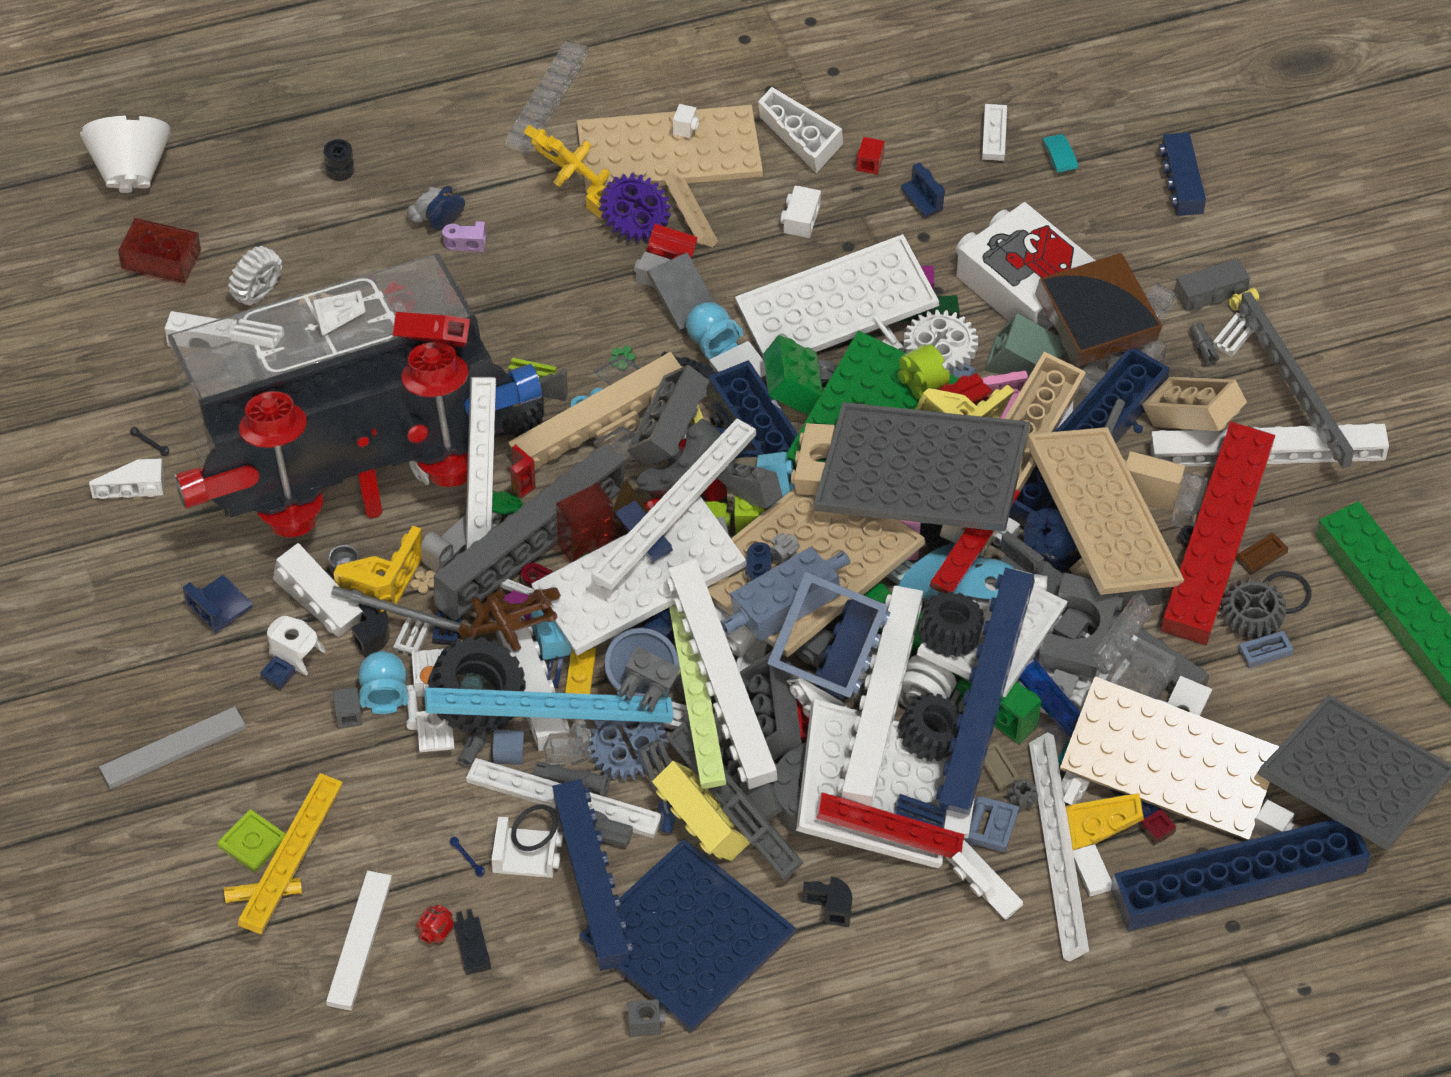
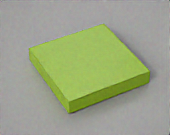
(251, 841)

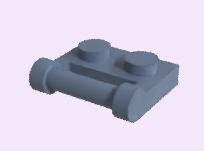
(999, 825)

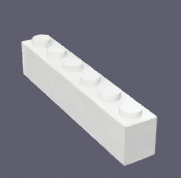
(536, 681)

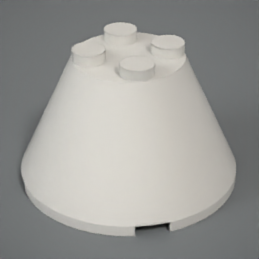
(126, 149)

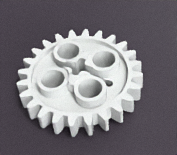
(947, 334)

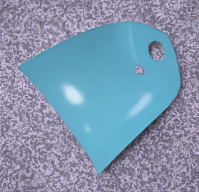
(972, 585)

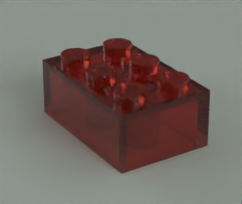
(159, 250)
(584, 522)

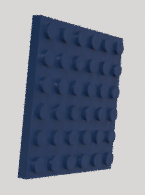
(694, 934)

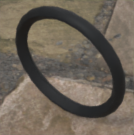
(1300, 578)
(522, 815)

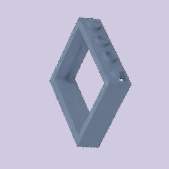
(863, 660)

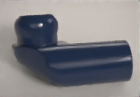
(667, 815)

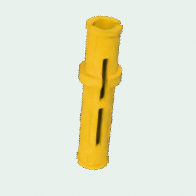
(244, 892)

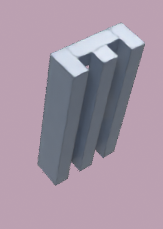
(1267, 653)

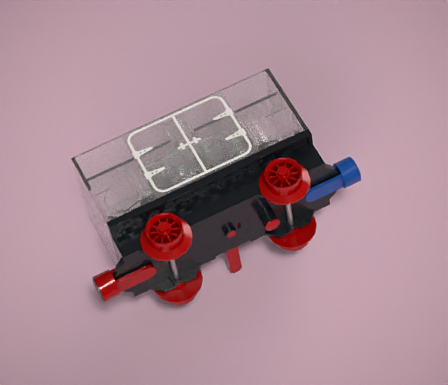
(334, 403)

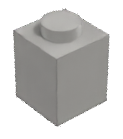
(646, 263)

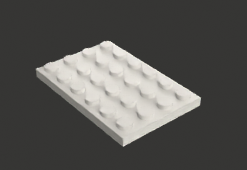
(1040, 618)

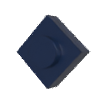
(277, 672)

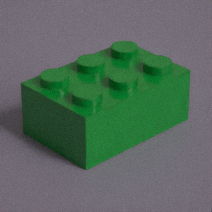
(792, 374)

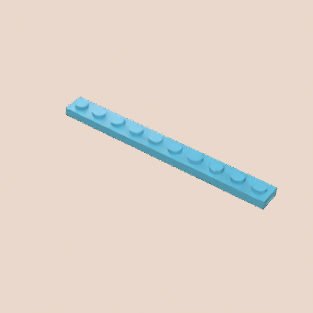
(544, 705)

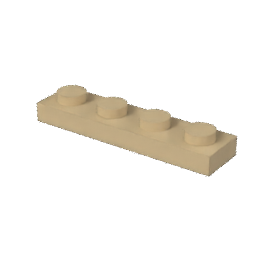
(691, 210)

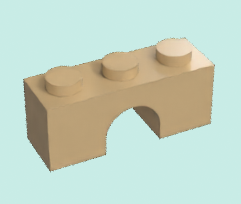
(814, 445)

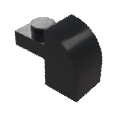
(372, 632)
(836, 898)

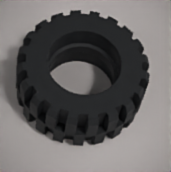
(482, 659)

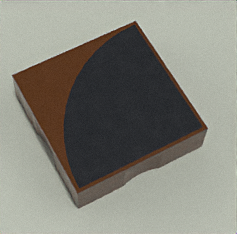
(1098, 309)

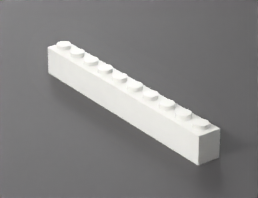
(1290, 445)
(722, 675)
(882, 697)

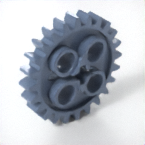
(607, 751)

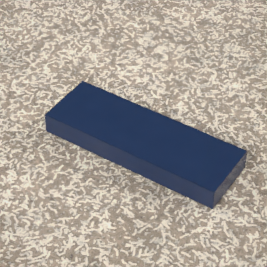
(630, 517)

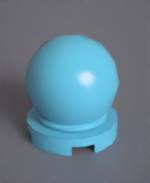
(712, 329)
(382, 683)

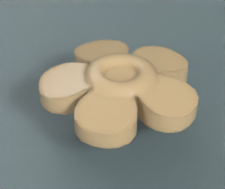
(423, 581)

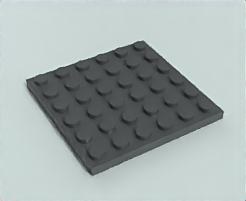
(1357, 771)

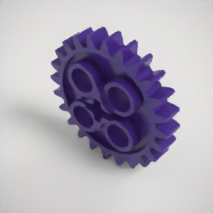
(633, 207)

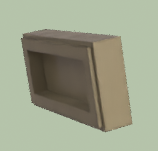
(1000, 768)

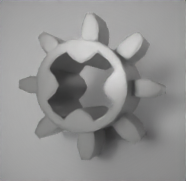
(784, 547)

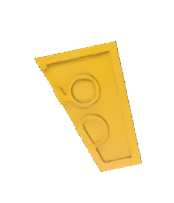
(1102, 818)

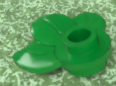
(505, 503)

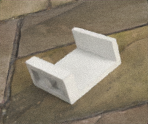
(511, 860)

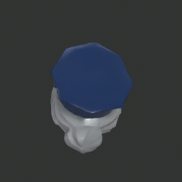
(437, 206)

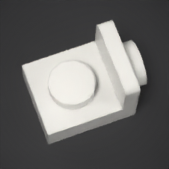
(1073, 788)

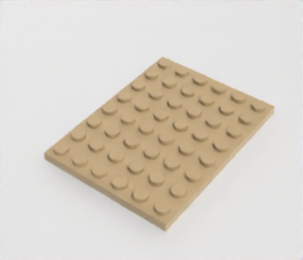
(871, 544)

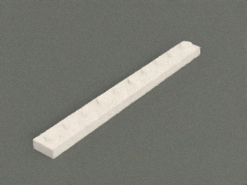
(673, 504)
(1059, 847)

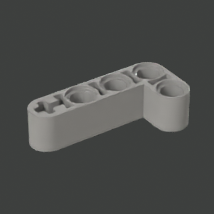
(440, 551)

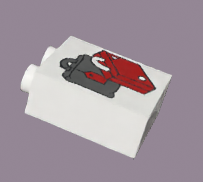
(1011, 258)

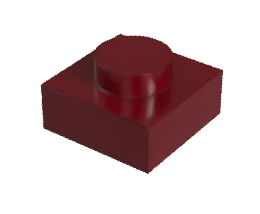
(1158, 826)

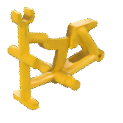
(566, 160)

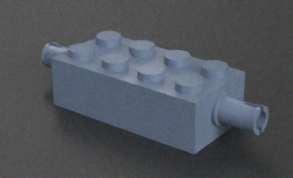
(767, 599)

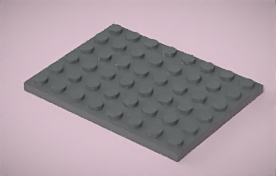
(923, 466)

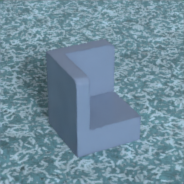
(508, 747)

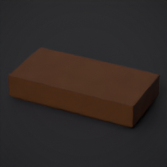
(1261, 553)

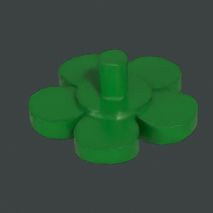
(626, 351)

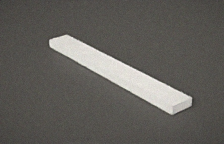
(480, 458)
(540, 791)

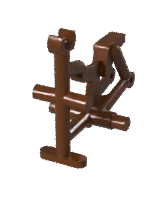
(511, 621)

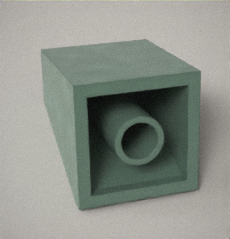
(1020, 346)

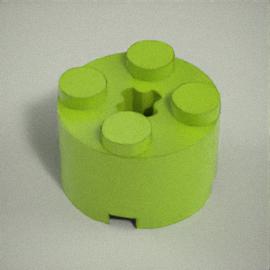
(923, 370)

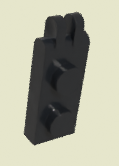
(472, 943)

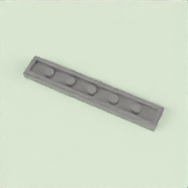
(172, 748)

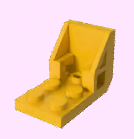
(398, 572)

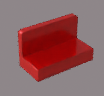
(522, 473)

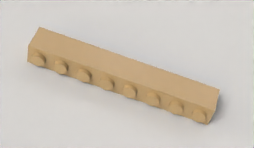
(587, 417)

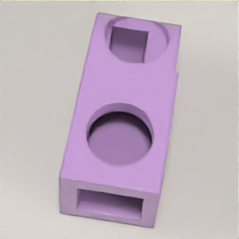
(465, 237)

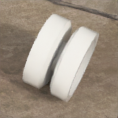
(923, 678)

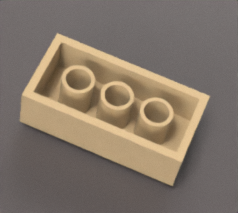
(1194, 403)

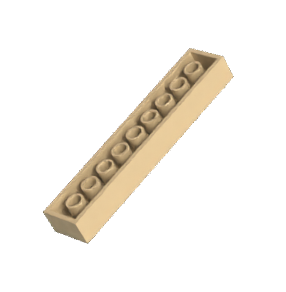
(1043, 403)

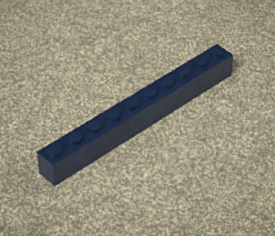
(986, 691)

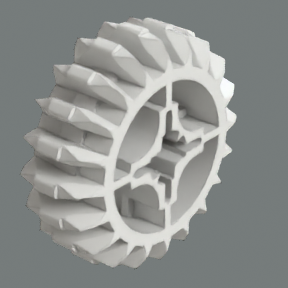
(255, 275)

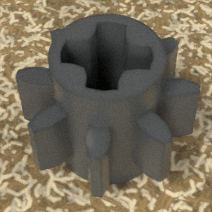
(1022, 794)

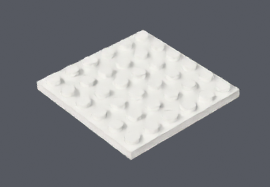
(901, 773)

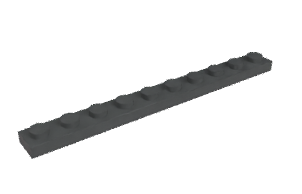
(1296, 379)

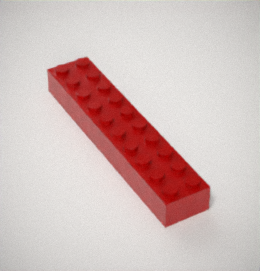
(1218, 533)

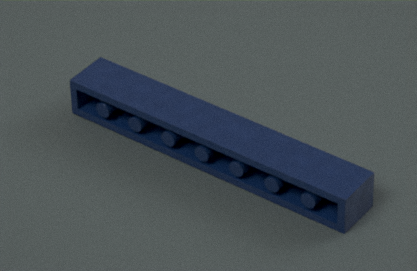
(591, 875)

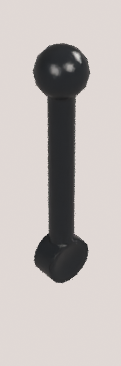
(164, 450)

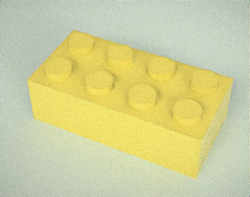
(700, 811)

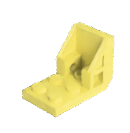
(954, 403)

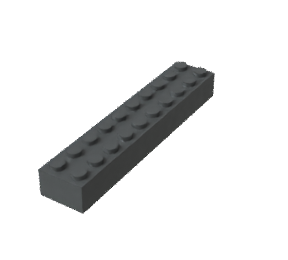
(520, 536)

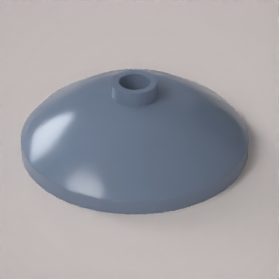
(623, 647)

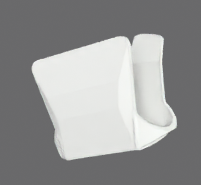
(292, 650)

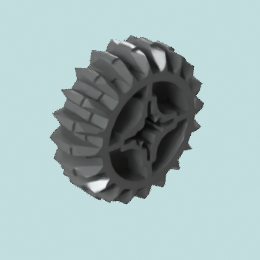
(1252, 599)

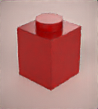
(870, 155)

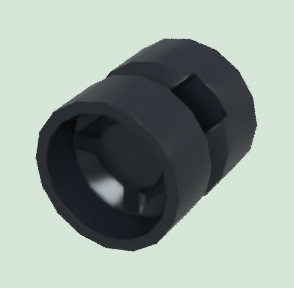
(338, 160)

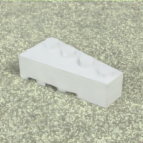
(800, 128)
(312, 589)

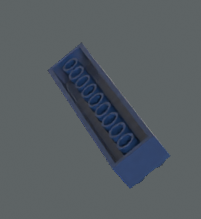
(1129, 379)
(1238, 873)

